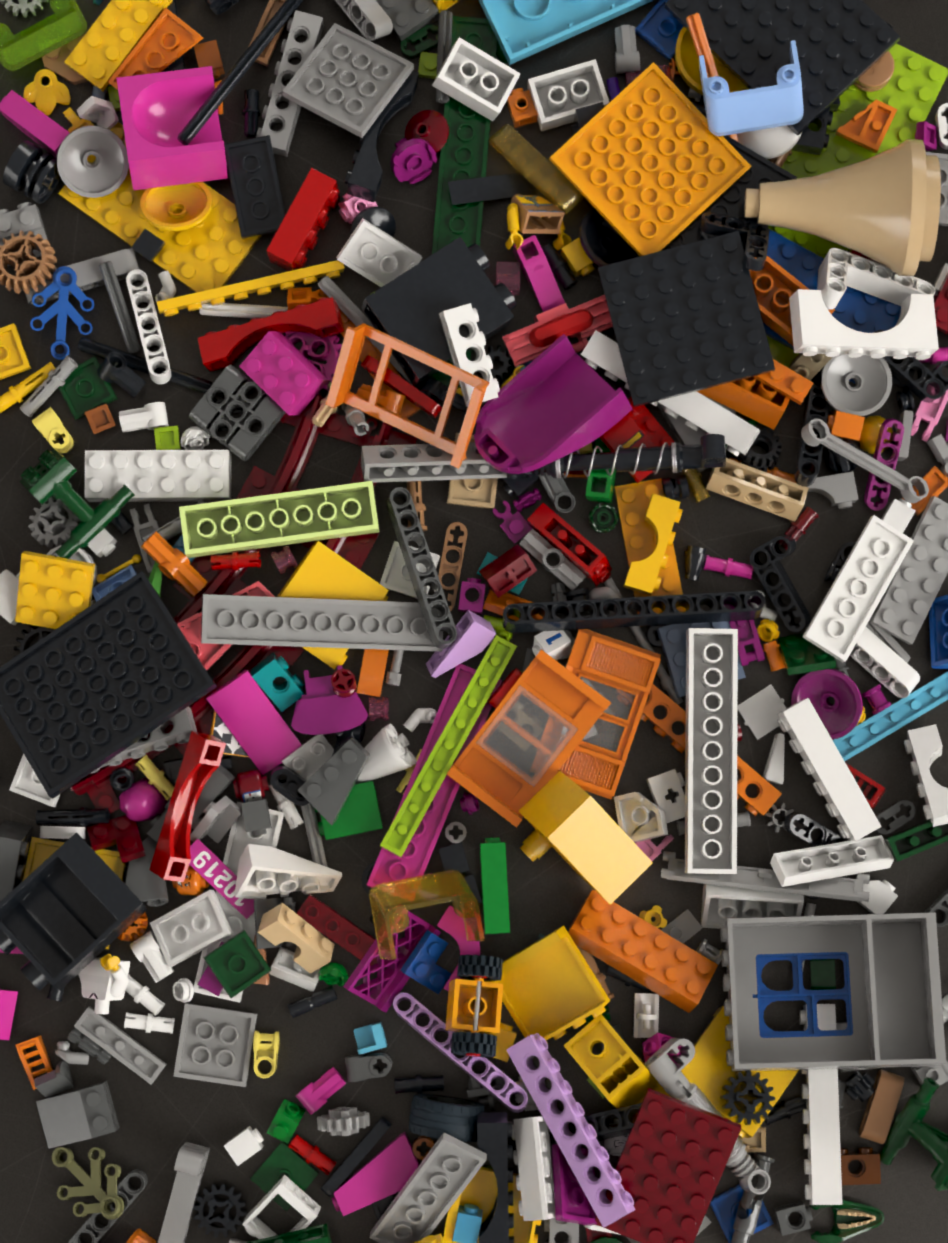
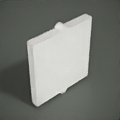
(762, 711)

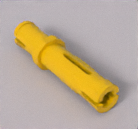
(25, 387)

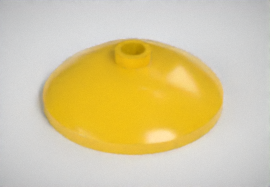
(176, 206)

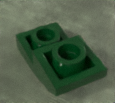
(823, 974)

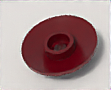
(436, 128)

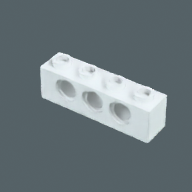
(468, 316)

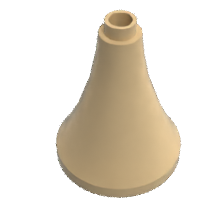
(873, 206)

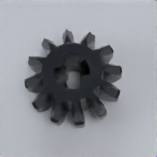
(504, 361)

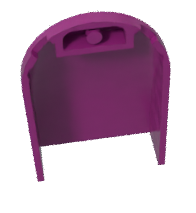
(547, 412)

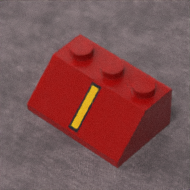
(634, 429)

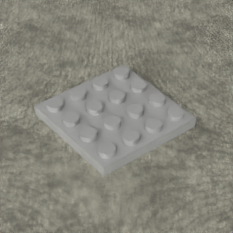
(348, 80)

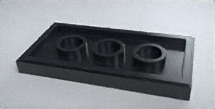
(255, 186)

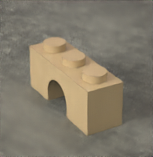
(285, 925)

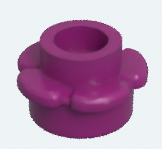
(469, 803)

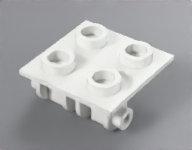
(309, 757)

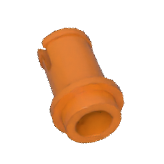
(773, 655)

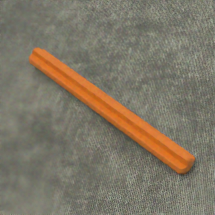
(702, 48)

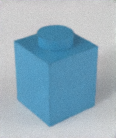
(467, 1224)

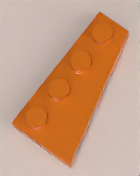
(158, 48)

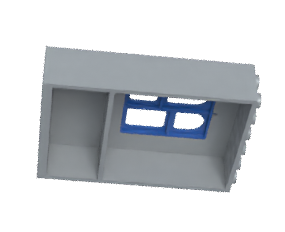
(887, 991)

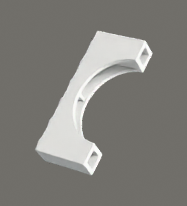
(820, 333)

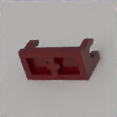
(508, 570)

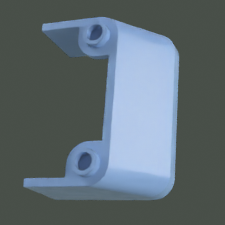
(756, 107)

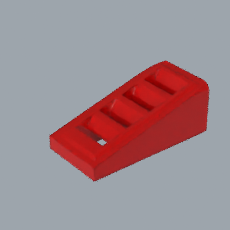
(871, 783)

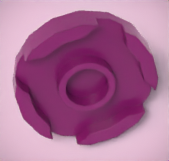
(412, 160)

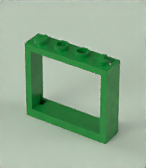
(494, 886)

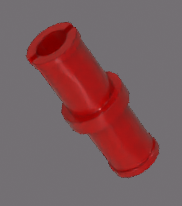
(235, 561)
(312, 1154)

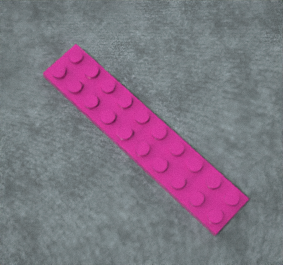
(419, 850)

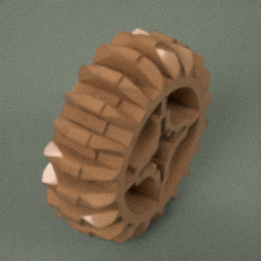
(19, 255)

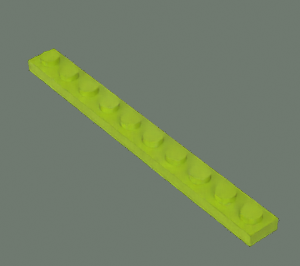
(448, 746)

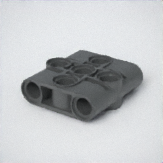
(214, 416)

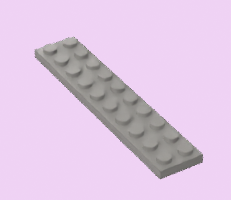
(315, 623)

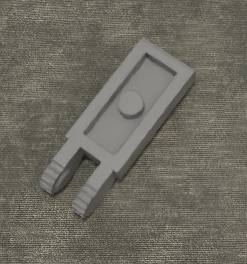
(142, 530)

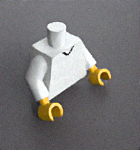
(104, 981)

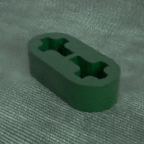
(419, 36)

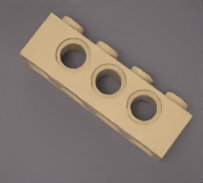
(758, 489)

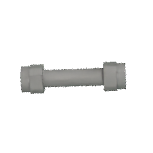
(393, 677)

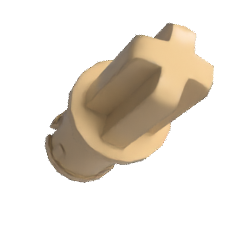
(323, 413)

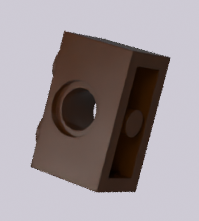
(868, 1169)

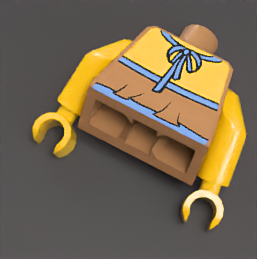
(535, 216)

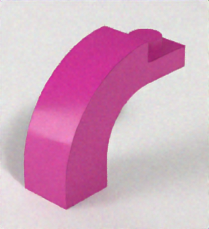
(454, 925)

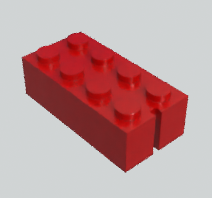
(303, 221)

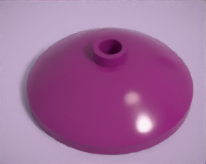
(818, 687)

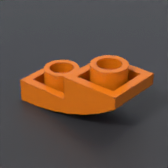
(372, 672)

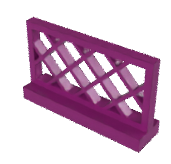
(392, 980)

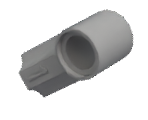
(626, 55)

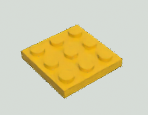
(52, 589)

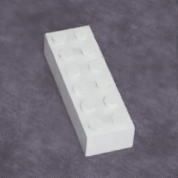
(159, 474)
(829, 770)

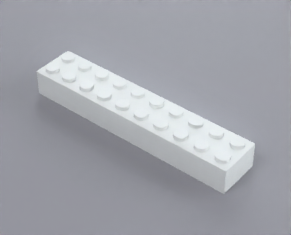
(711, 751)

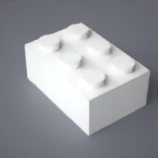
(476, 79)
(563, 91)

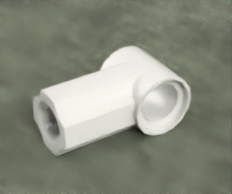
(148, 417)
(149, 952)

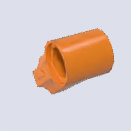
(387, 399)

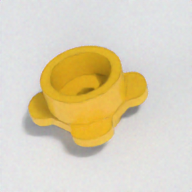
(654, 912)

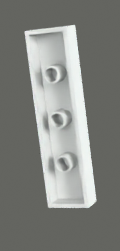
(831, 860)

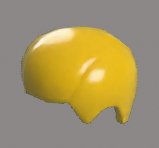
(870, 433)

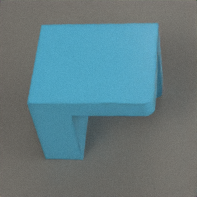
(370, 1038)

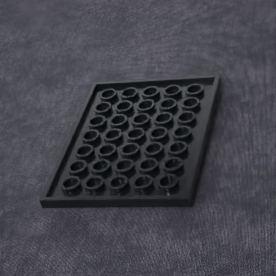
(832, 39)
(99, 684)

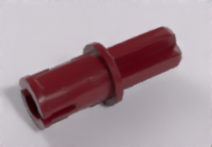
(800, 525)

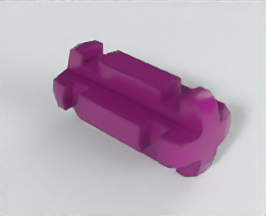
(527, 499)

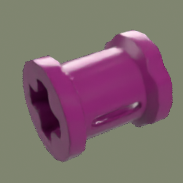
(876, 699)

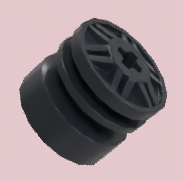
(32, 172)

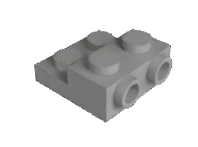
(26, 219)

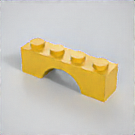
(661, 515)

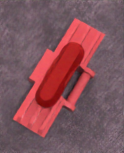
(550, 325)

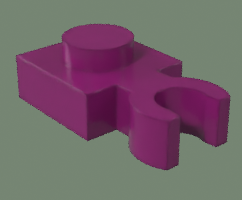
(514, 525)

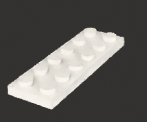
(858, 588)

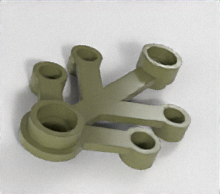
(91, 1184)

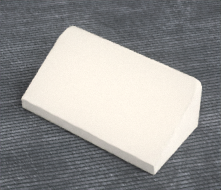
(290, 971)

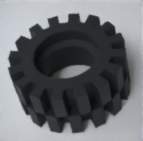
(763, 461)

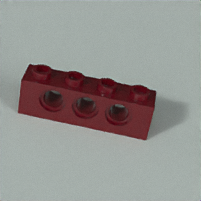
(336, 927)

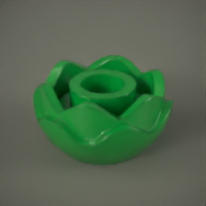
(333, 974)

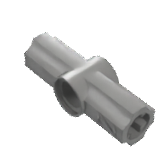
(540, 549)

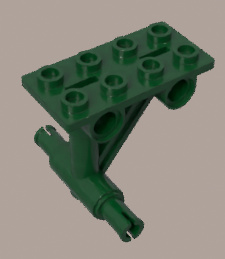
(51, 479)
(910, 1124)

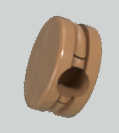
(878, 75)

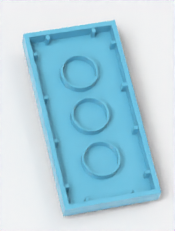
(535, 25)

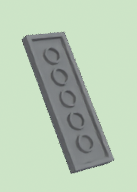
(918, 576)
(429, 1192)

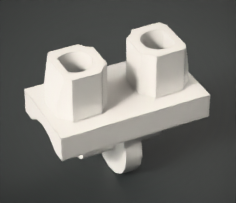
(645, 1015)

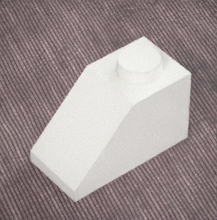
(880, 896)

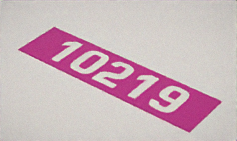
(219, 877)

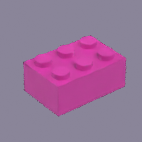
(284, 373)

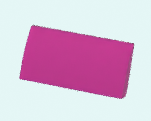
(254, 722)

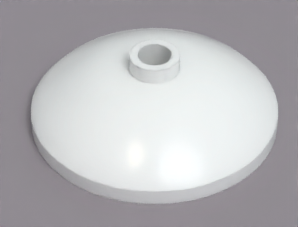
(769, 142)

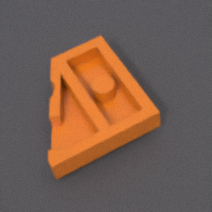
(869, 126)

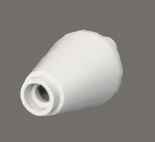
(387, 755)

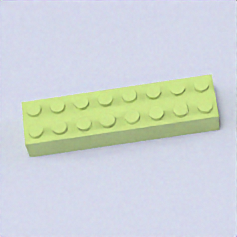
(279, 519)

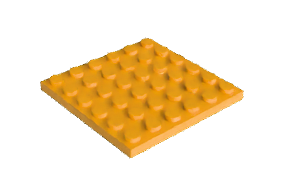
(649, 162)

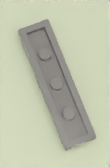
(120, 1045)

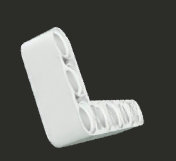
(847, 269)

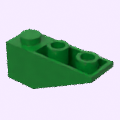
(599, 483)

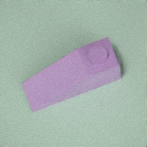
(472, 638)

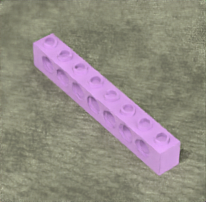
(569, 1143)

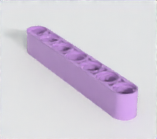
(465, 1063)

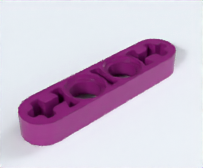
(891, 462)

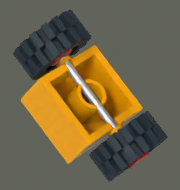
(475, 1006)

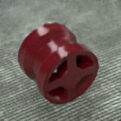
(343, 677)

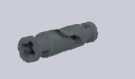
(744, 1225)

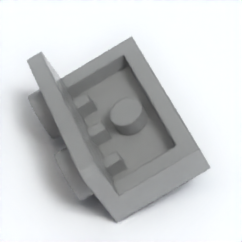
(217, 821)

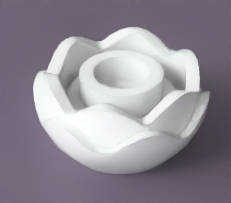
(194, 438)

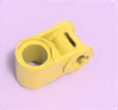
(52, 429)
(266, 1051)

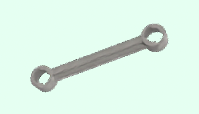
(864, 461)

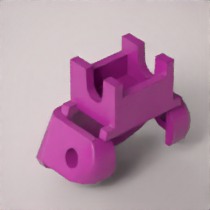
(324, 711)

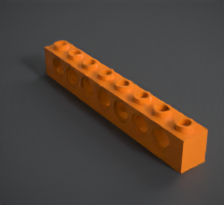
(766, 793)

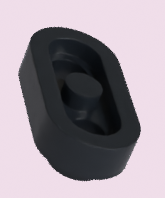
(288, 786)

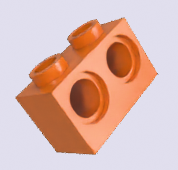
(845, 425)

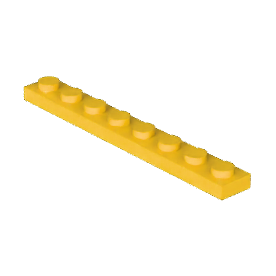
(241, 290)

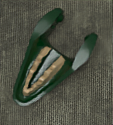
(849, 1221)

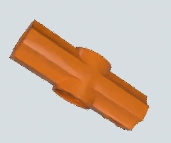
(174, 564)

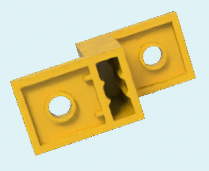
(617, 1069)

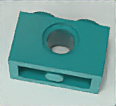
(284, 694)

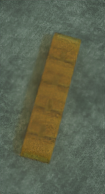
(536, 168)

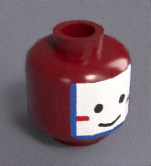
(250, 786)

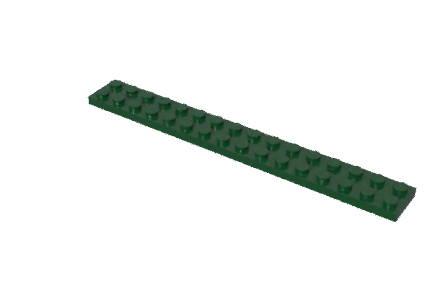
(462, 157)

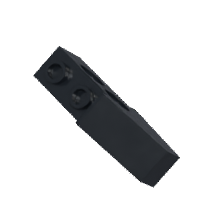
(814, 141)

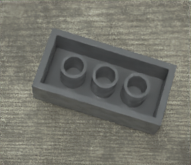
(409, 15)

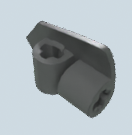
(144, 882)

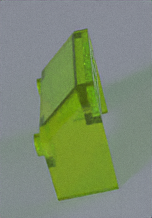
(43, 37)

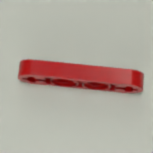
(403, 387)

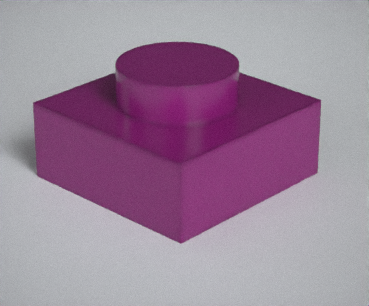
(927, 133)

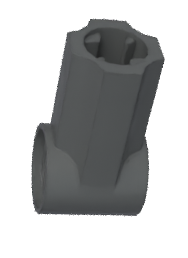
(556, 488)

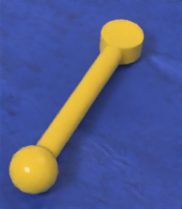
(102, 577)

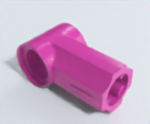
(317, 1093)

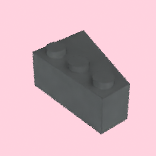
(13, 851)

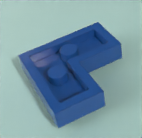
(422, 963)

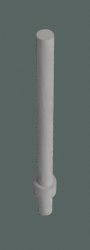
(665, 679)

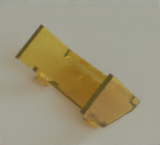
(394, 898)

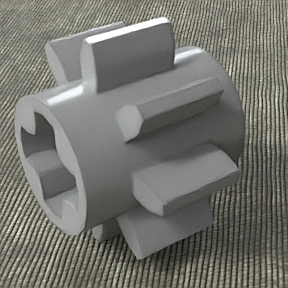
(773, 821)

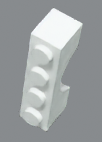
(925, 748)

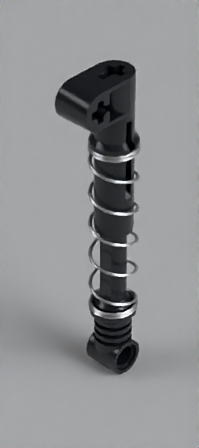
(707, 454)

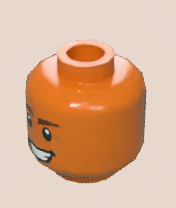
(193, 884)

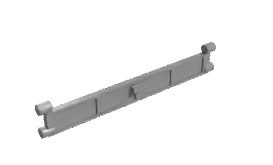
(767, 880)

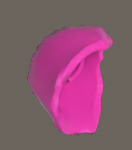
(142, 801)

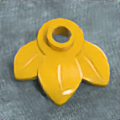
(46, 96)

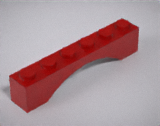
(225, 346)
(173, 846)

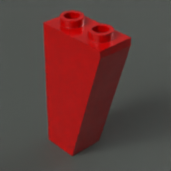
(571, 544)

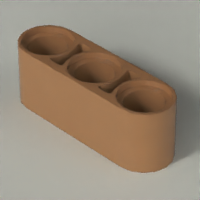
(881, 1107)

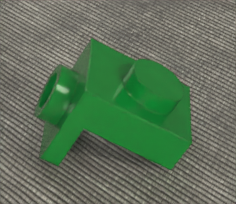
(286, 1121)

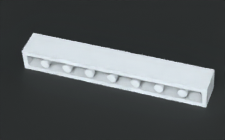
(693, 406)
(822, 1123)

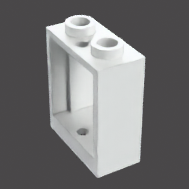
(294, 1196)

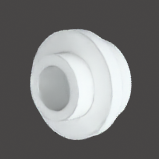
(183, 990)

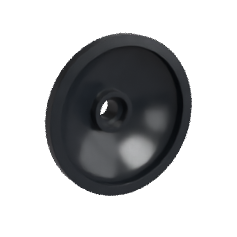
(602, 244)

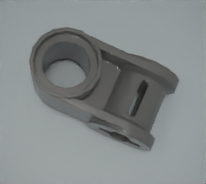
(363, 1066)

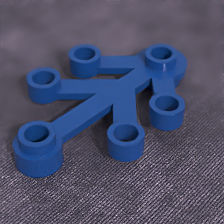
(62, 308)

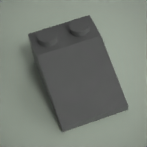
(78, 1115)

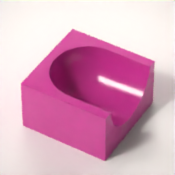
(153, 115)

